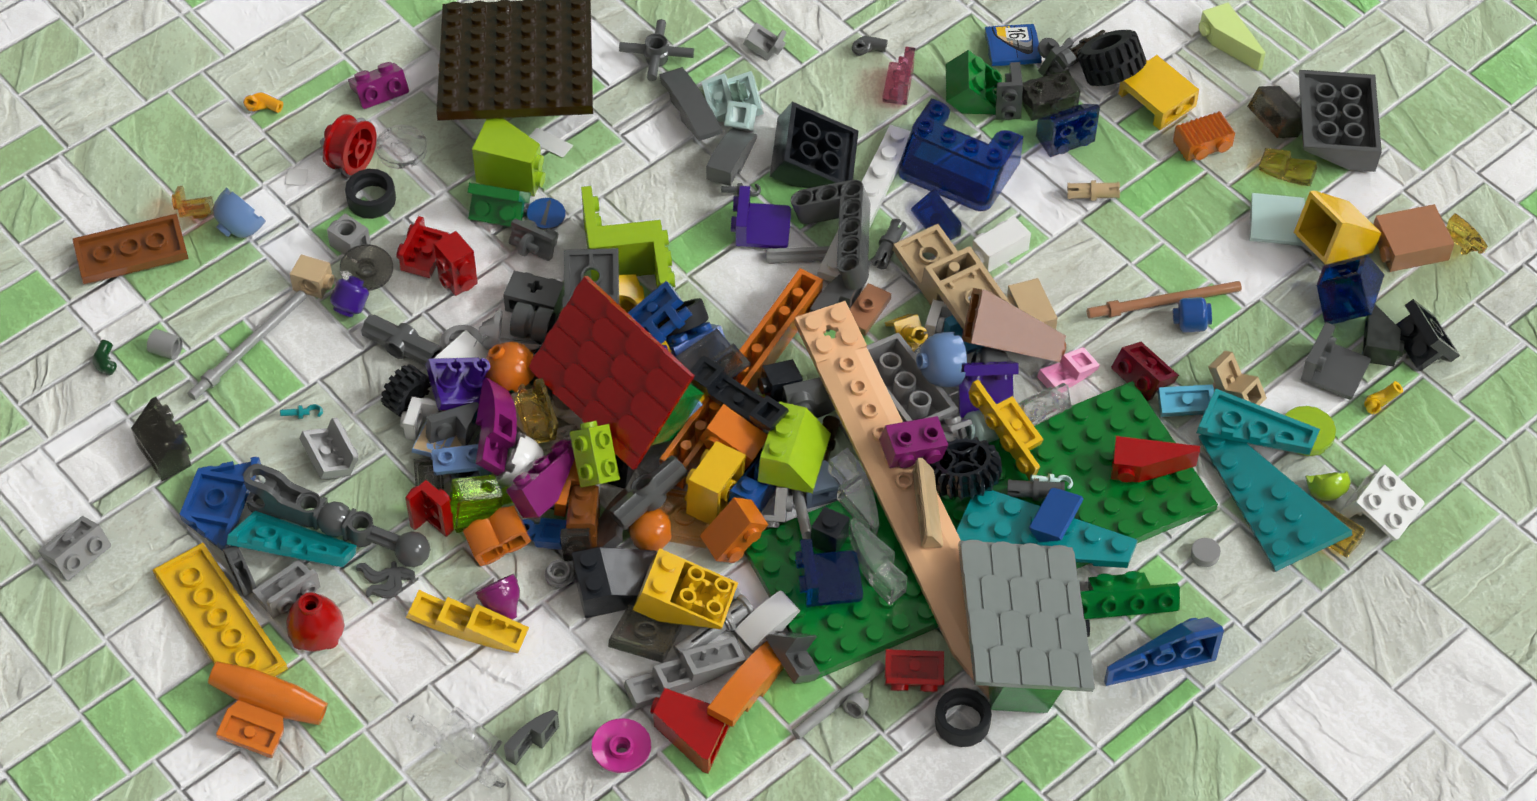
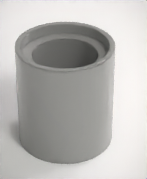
(164, 344)

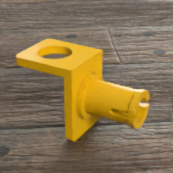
(910, 329)

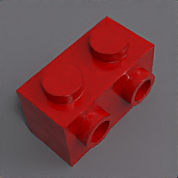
(455, 263)

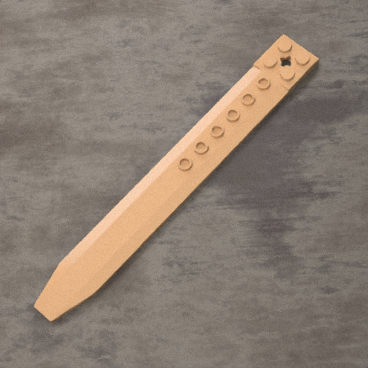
(864, 411)

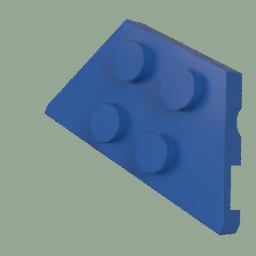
(217, 500)

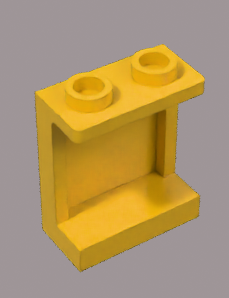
(1161, 91)

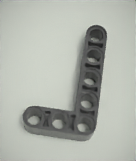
(852, 206)

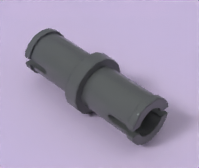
(886, 243)
(1032, 489)

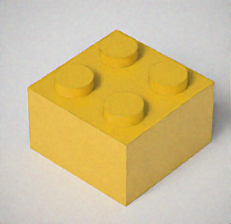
(712, 481)

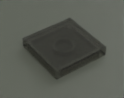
(644, 635)

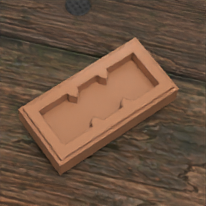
(869, 307)

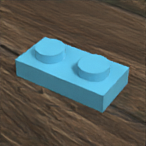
(1184, 400)

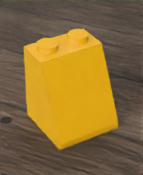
(1335, 228)

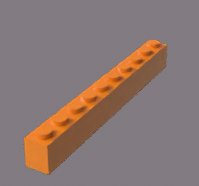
(760, 349)

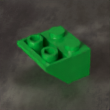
(971, 84)

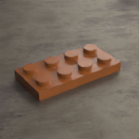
(130, 248)

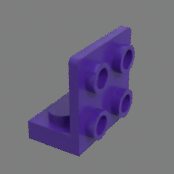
(995, 378)

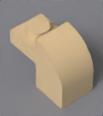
(1229, 379)

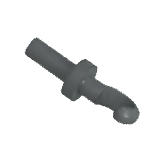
(735, 189)

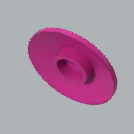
(621, 734)

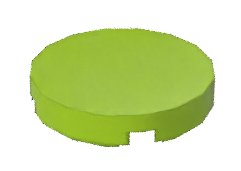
(1318, 419)

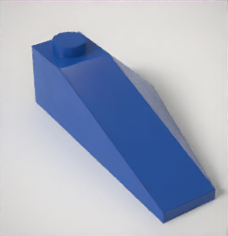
(1181, 647)

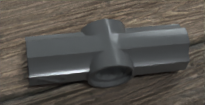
(399, 339)
(648, 492)

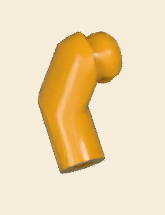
(262, 101)

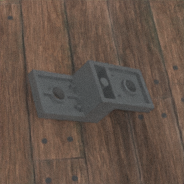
(603, 261)

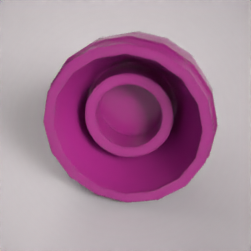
(501, 596)

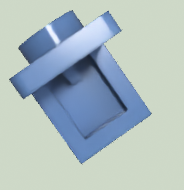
(456, 460)

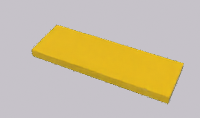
(217, 612)

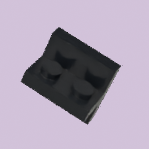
(1424, 337)

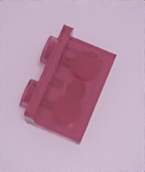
(899, 78)

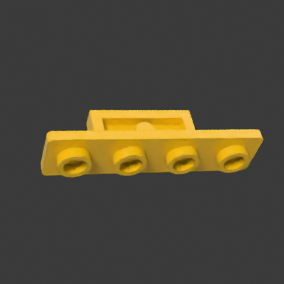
(1011, 425)

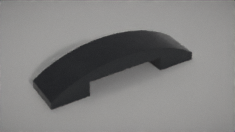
(722, 389)

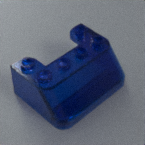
(957, 163)

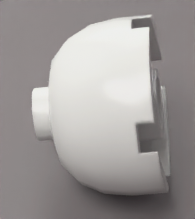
(519, 459)

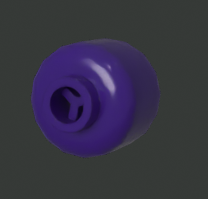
(349, 296)

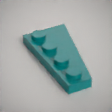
(1250, 423)
(287, 539)

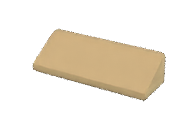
(927, 505)

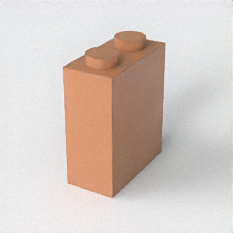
(1413, 238)

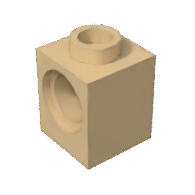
(312, 276)

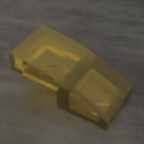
(1281, 166)

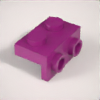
(379, 84)

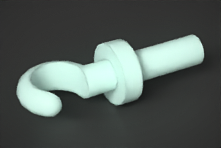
(1050, 478)

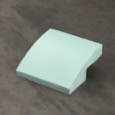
(718, 93)
(1275, 218)

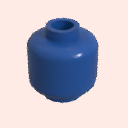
(1192, 314)

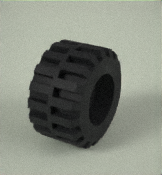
(1111, 57)

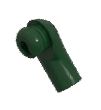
(102, 360)

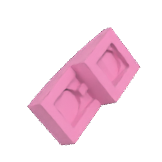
(1070, 370)

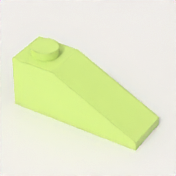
(1229, 34)

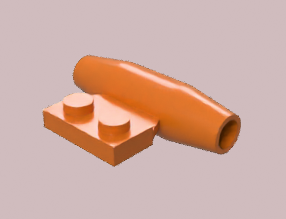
(261, 705)

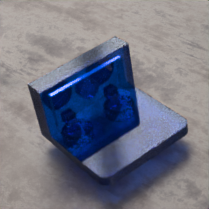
(828, 576)

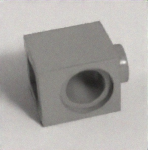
(347, 233)

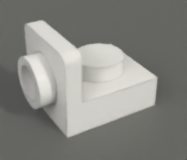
(936, 317)

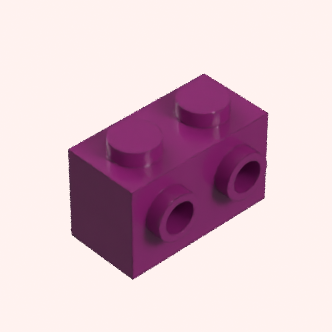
(913, 440)

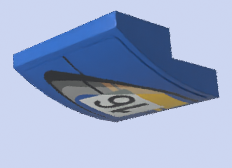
(1012, 44)

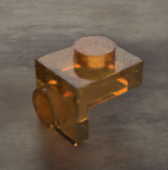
(196, 207)

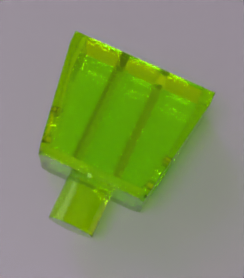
(475, 499)

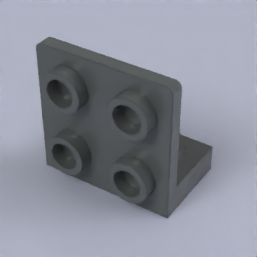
(1334, 366)

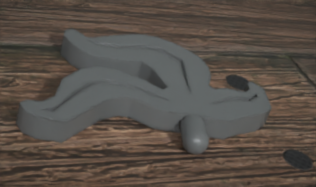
(392, 586)

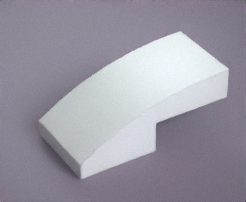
(766, 619)

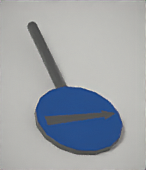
(546, 213)

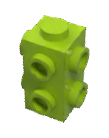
(594, 454)

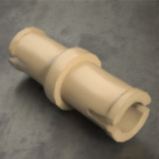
(1093, 190)

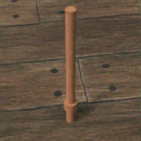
(1115, 308)

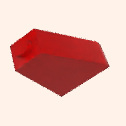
(689, 727)

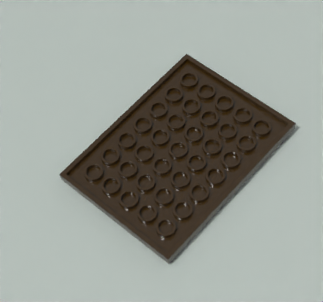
(515, 59)

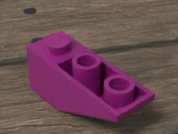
(542, 485)

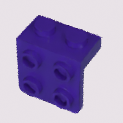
(760, 223)

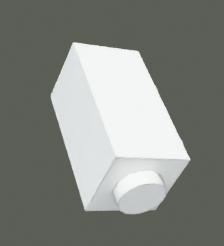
(1002, 243)

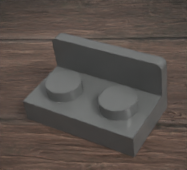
(1010, 94)

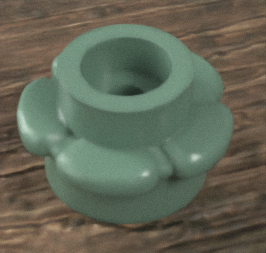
(738, 91)

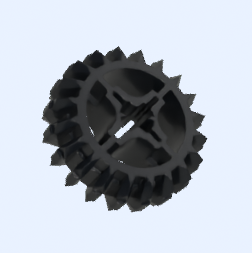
(967, 468)

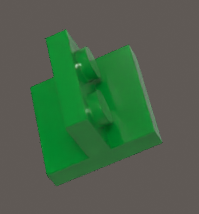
(496, 204)

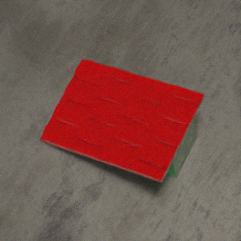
(615, 373)

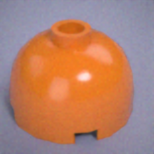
(510, 365)

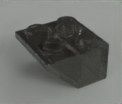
(161, 440)

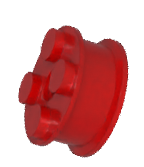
(349, 144)

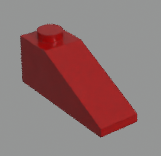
(1147, 459)

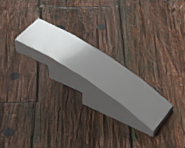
(686, 673)

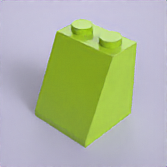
(507, 157)

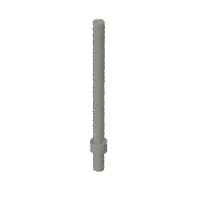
(212, 377)

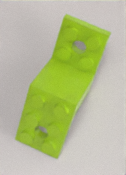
(639, 243)

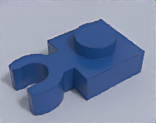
(546, 533)

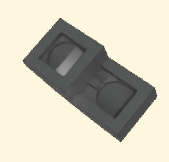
(534, 732)

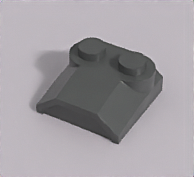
(809, 395)

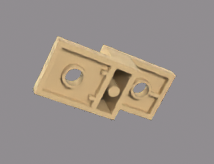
(949, 275)

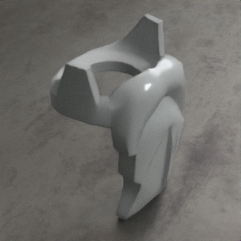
(492, 329)

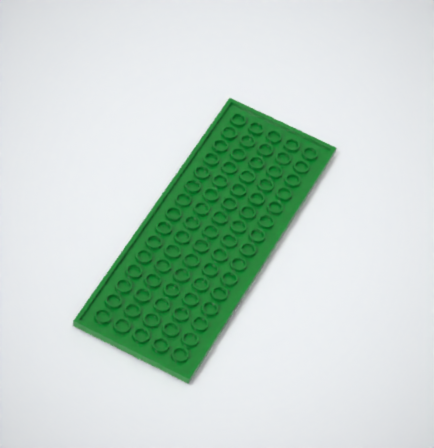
(1074, 445)

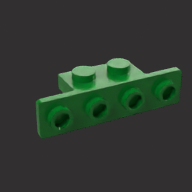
(1128, 595)

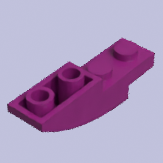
(498, 426)

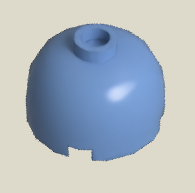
(235, 216)
(942, 359)

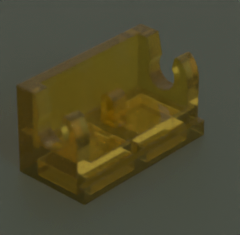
(536, 412)

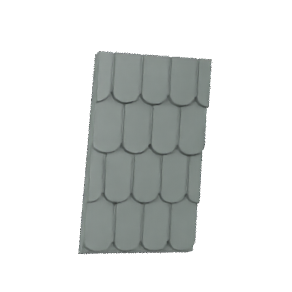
(1025, 623)

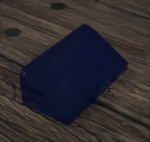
(933, 211)

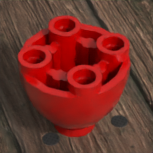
(314, 623)

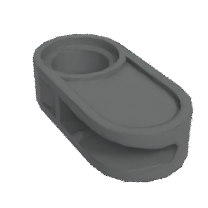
(239, 569)

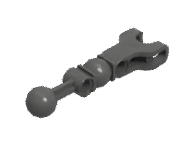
(335, 519)

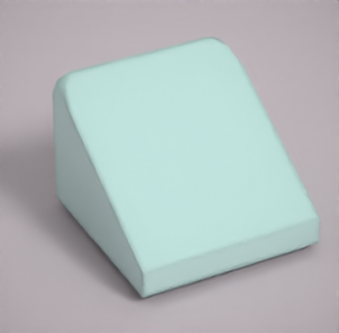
(740, 115)

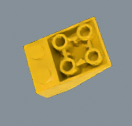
(684, 593)

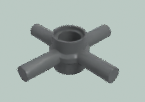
(656, 50)

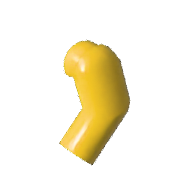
(1379, 399)

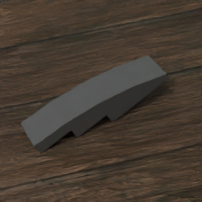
(691, 104)

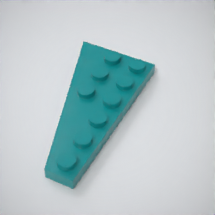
(1275, 508)
(1008, 519)

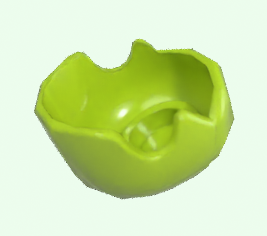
(1328, 486)

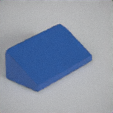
(1055, 515)

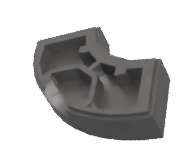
(609, 531)

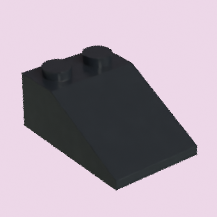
(610, 578)

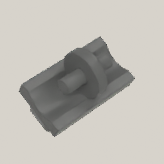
(1056, 57)
(532, 239)

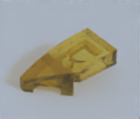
(1465, 235)

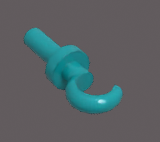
(300, 411)

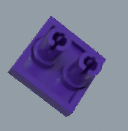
(456, 380)

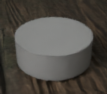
(1205, 552)

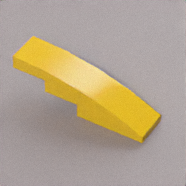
(468, 623)

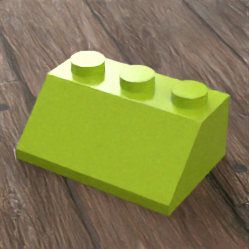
(794, 451)

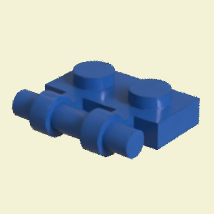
(656, 308)

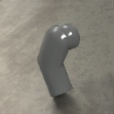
(867, 43)

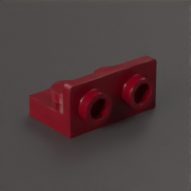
(1144, 368)

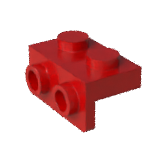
(418, 250)
(430, 505)
(914, 668)

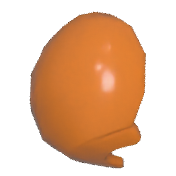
(651, 530)

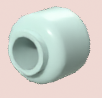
(979, 427)

